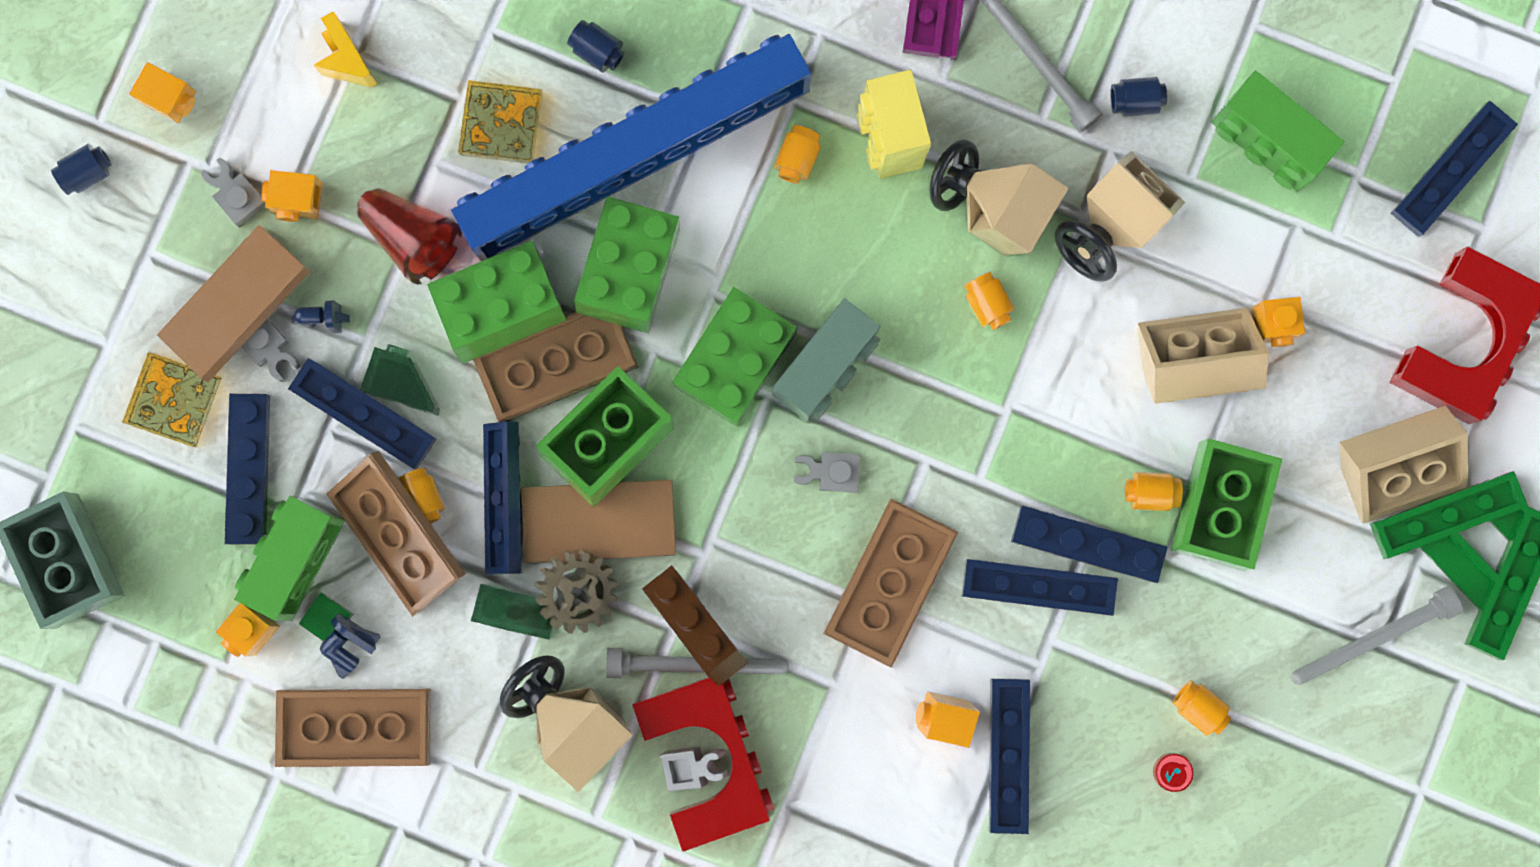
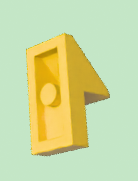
(346, 62)

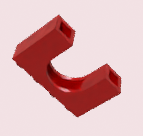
(1511, 306)
(741, 801)

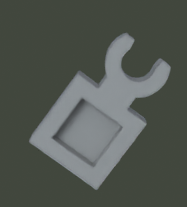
(236, 195)
(266, 346)
(836, 472)
(689, 770)

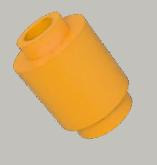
(798, 154)
(989, 301)
(1153, 491)
(424, 493)
(1202, 708)

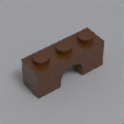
(694, 626)

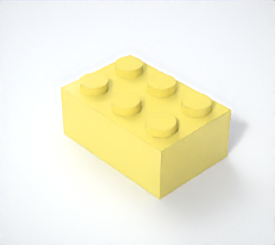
(894, 124)

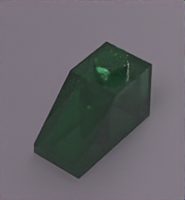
(398, 380)
(510, 612)

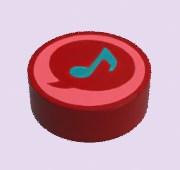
(1173, 772)

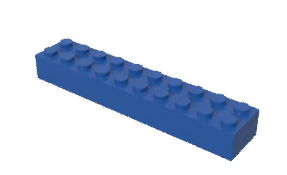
(633, 147)

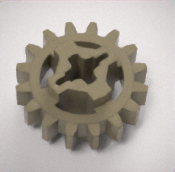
(568, 604)

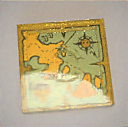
(500, 122)
(171, 400)

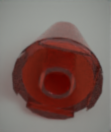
(409, 233)

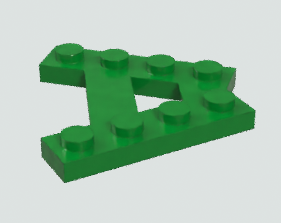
(1497, 594)

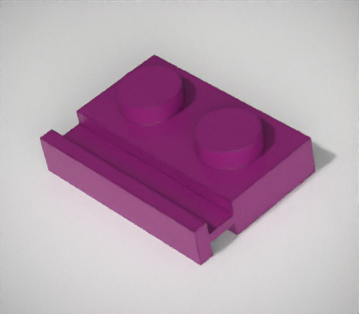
(933, 28)

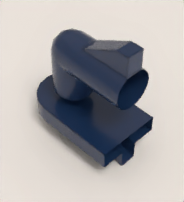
(332, 315)
(347, 630)

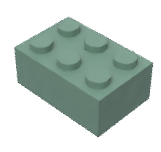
(827, 361)
(59, 560)

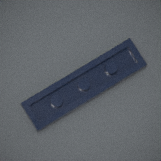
(1454, 168)
(362, 414)
(247, 468)
(502, 498)
(1089, 544)
(1039, 587)
(1009, 756)

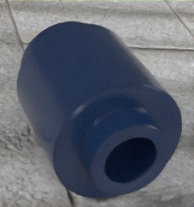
(596, 46)
(1138, 96)
(81, 169)

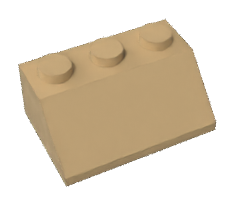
(1202, 355)
(1405, 463)

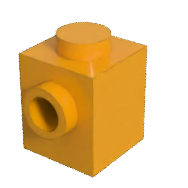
(163, 93)
(292, 195)
(1279, 320)
(246, 631)
(947, 719)

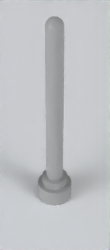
(1082, 112)
(1443, 604)
(621, 663)

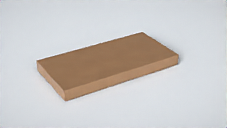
(233, 303)
(553, 365)
(626, 523)
(395, 533)
(890, 583)
(352, 727)

